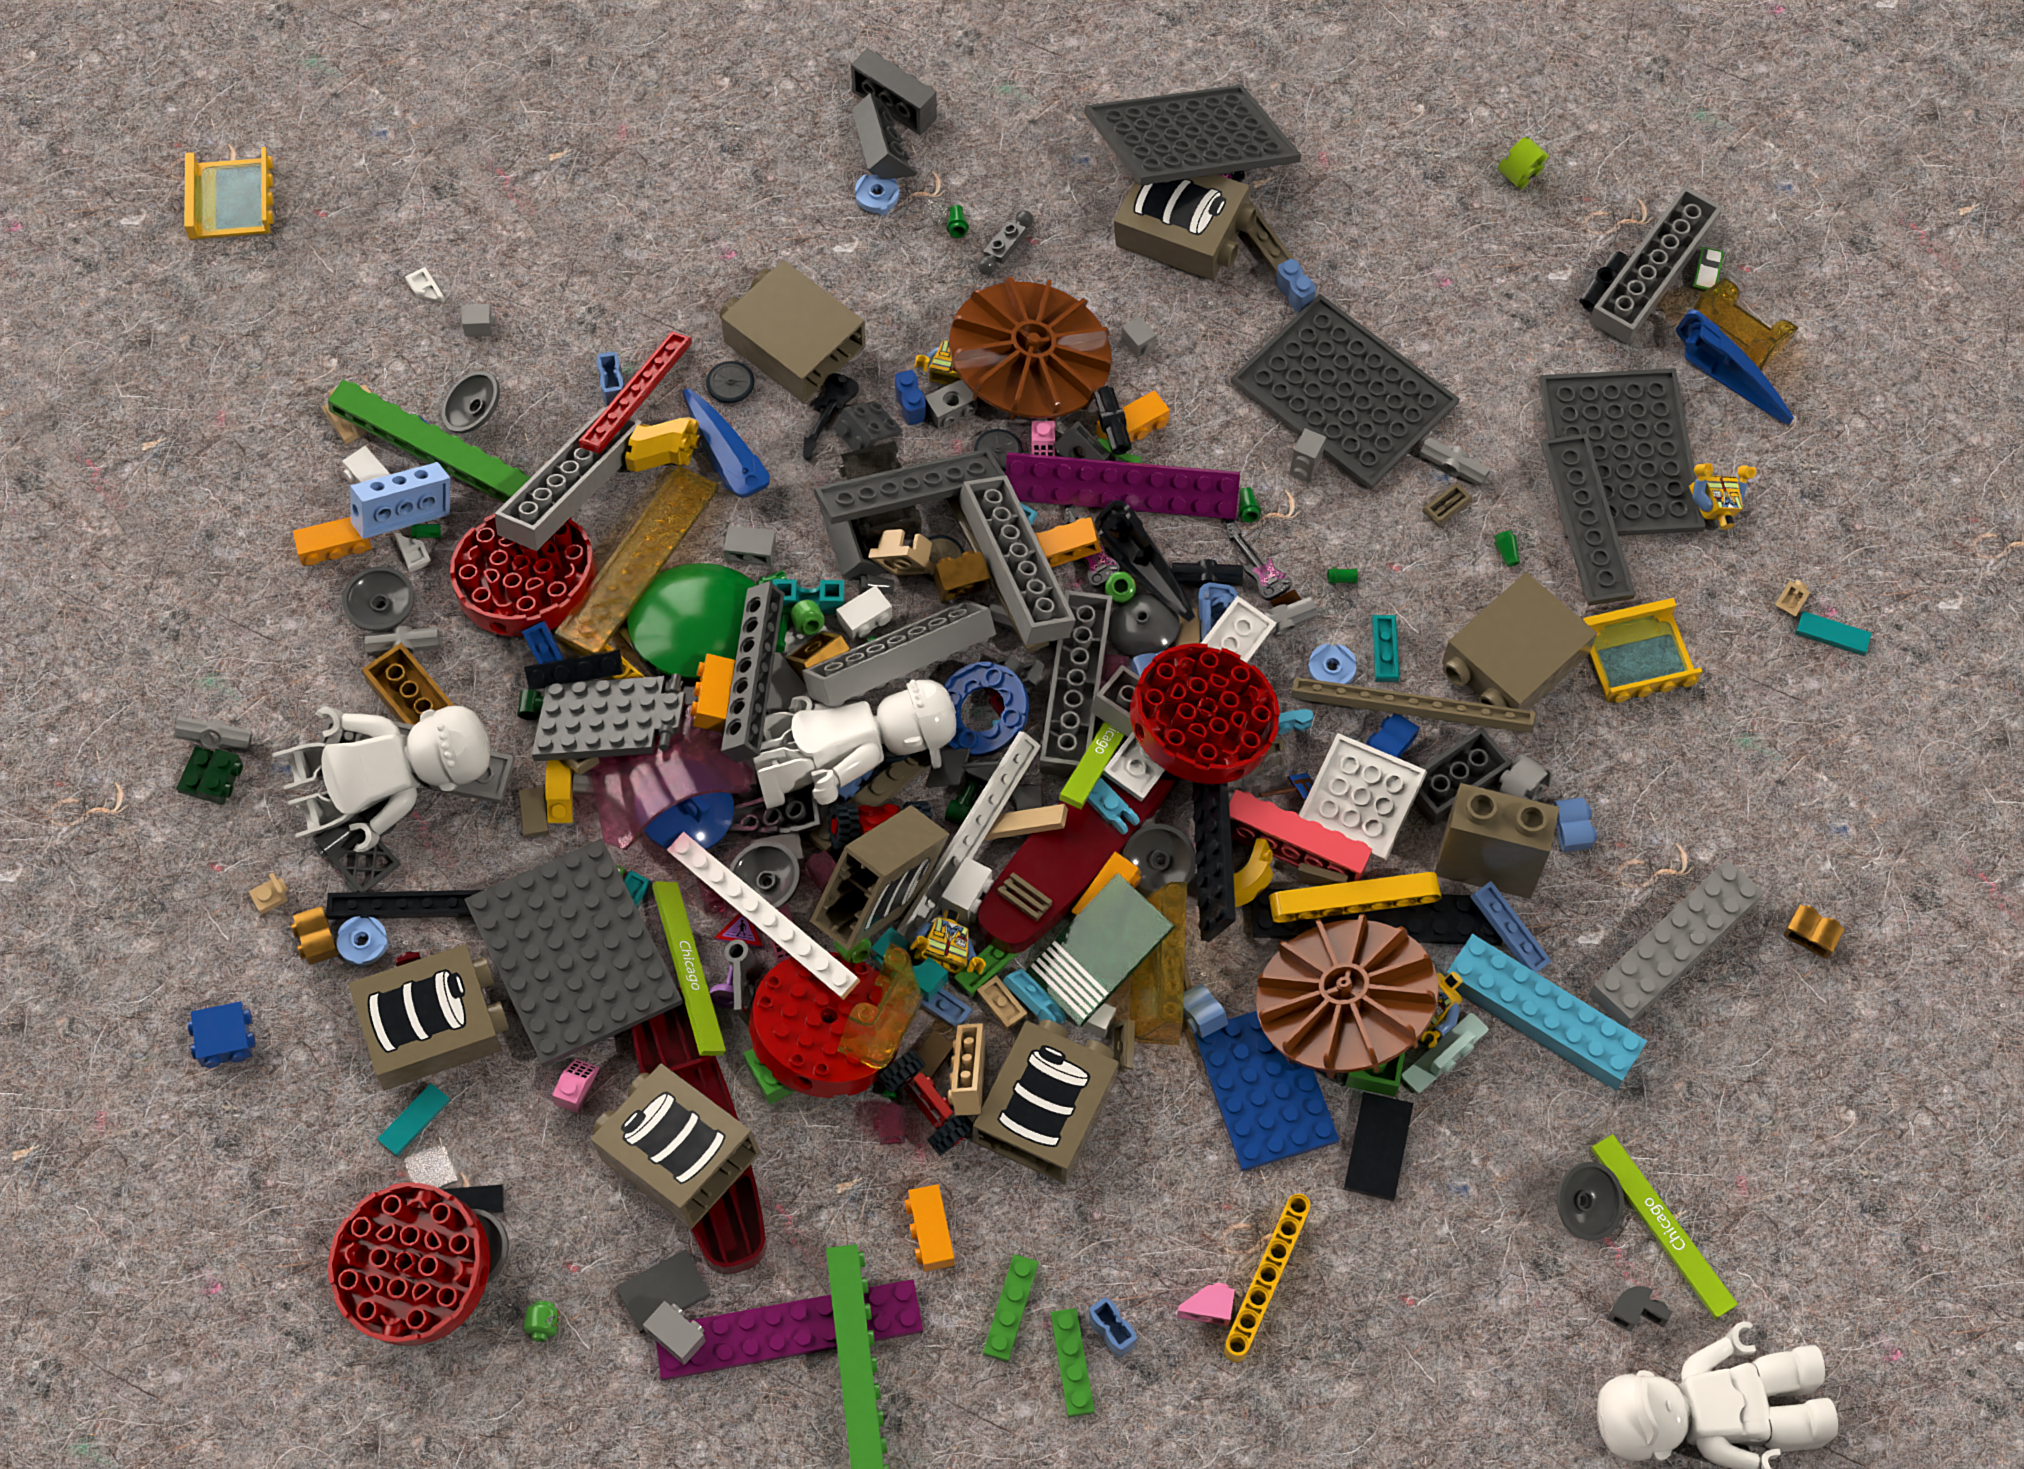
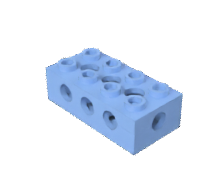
(400, 500)

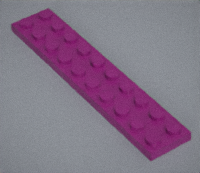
(1138, 484)
(791, 1330)

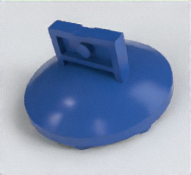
(700, 817)

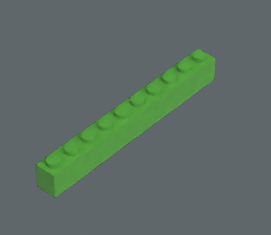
(426, 441)
(855, 1357)

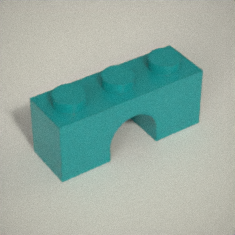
(828, 595)
(929, 973)

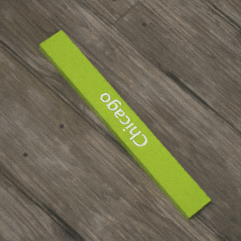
(1091, 766)
(688, 969)
(1665, 1228)

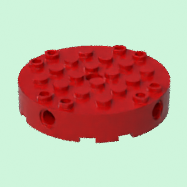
(515, 587)
(1204, 713)
(800, 1025)
(439, 1286)

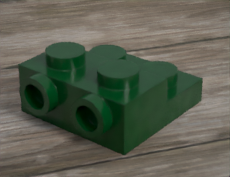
(210, 775)

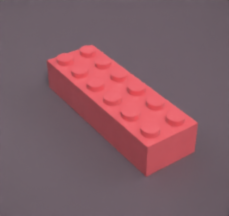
(1296, 838)

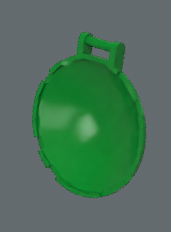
(691, 615)

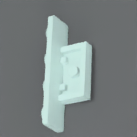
(1449, 1049)

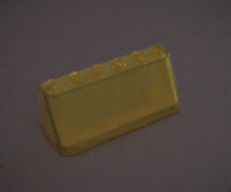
(1159, 979)

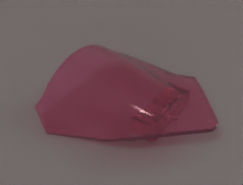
(641, 787)

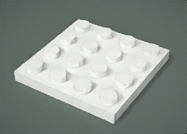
(1363, 794)

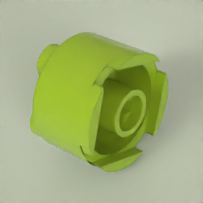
(1524, 160)

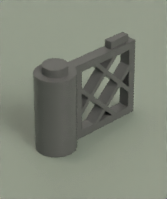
(341, 841)
(745, 971)

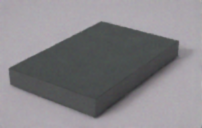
(671, 1281)

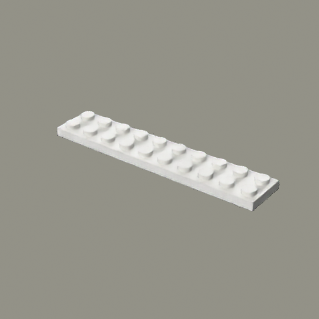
(1238, 630)

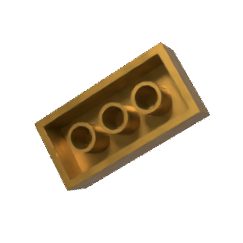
(404, 685)

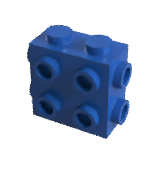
(221, 1034)

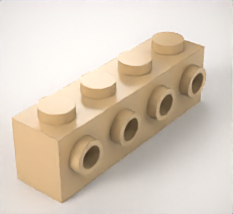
(968, 1069)

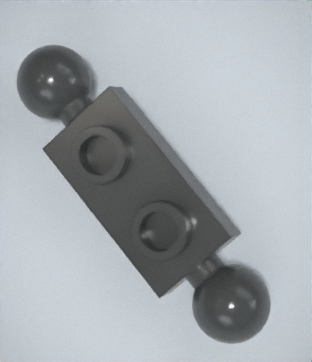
(1005, 242)

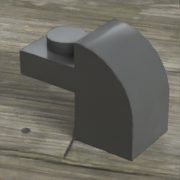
(1028, 673)
(1634, 1303)

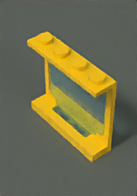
(228, 197)
(1640, 651)

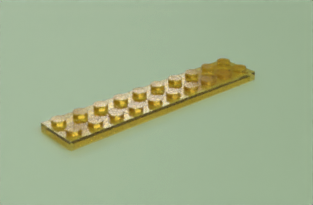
(637, 561)

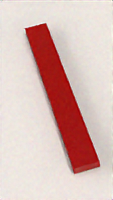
(635, 392)

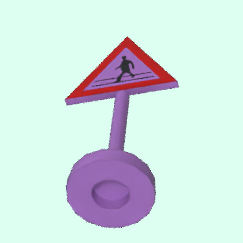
(741, 929)

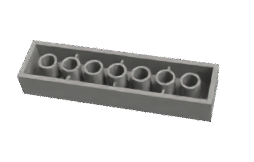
(1655, 265)
(561, 487)
(1016, 560)
(899, 653)
(1075, 684)
(1676, 944)

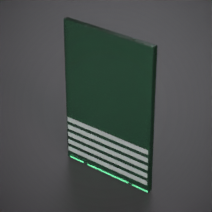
(1100, 949)

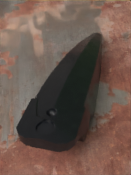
(1136, 551)

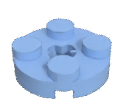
(876, 203)
(1337, 654)
(363, 954)

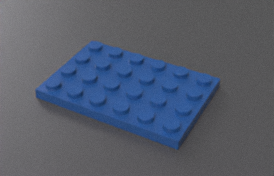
(1264, 1100)

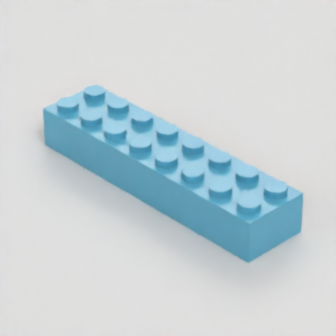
(1546, 1012)

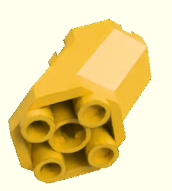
(663, 444)

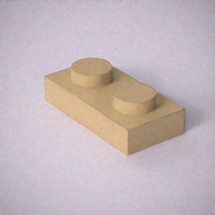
(1001, 1003)

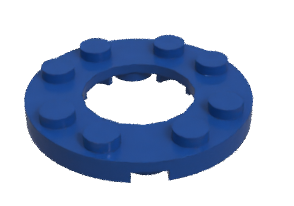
(1012, 719)

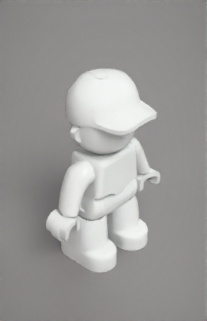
(846, 740)
(441, 750)
(1713, 1409)

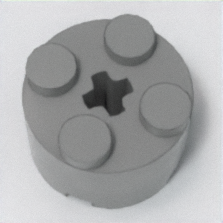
(1525, 779)

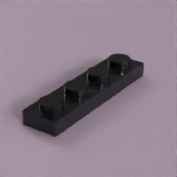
(574, 669)

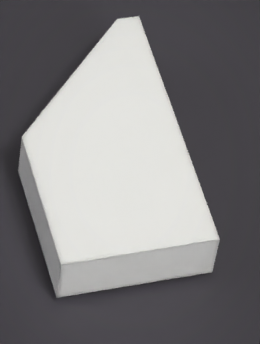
(424, 286)
(413, 552)

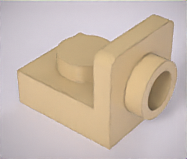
(1793, 597)
(269, 894)

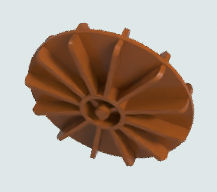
(1030, 349)
(1347, 996)

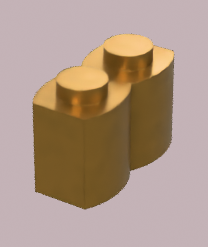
(1814, 931)
(315, 935)

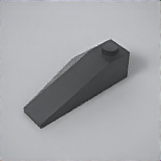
(796, 815)

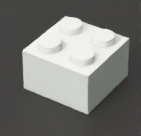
(967, 891)

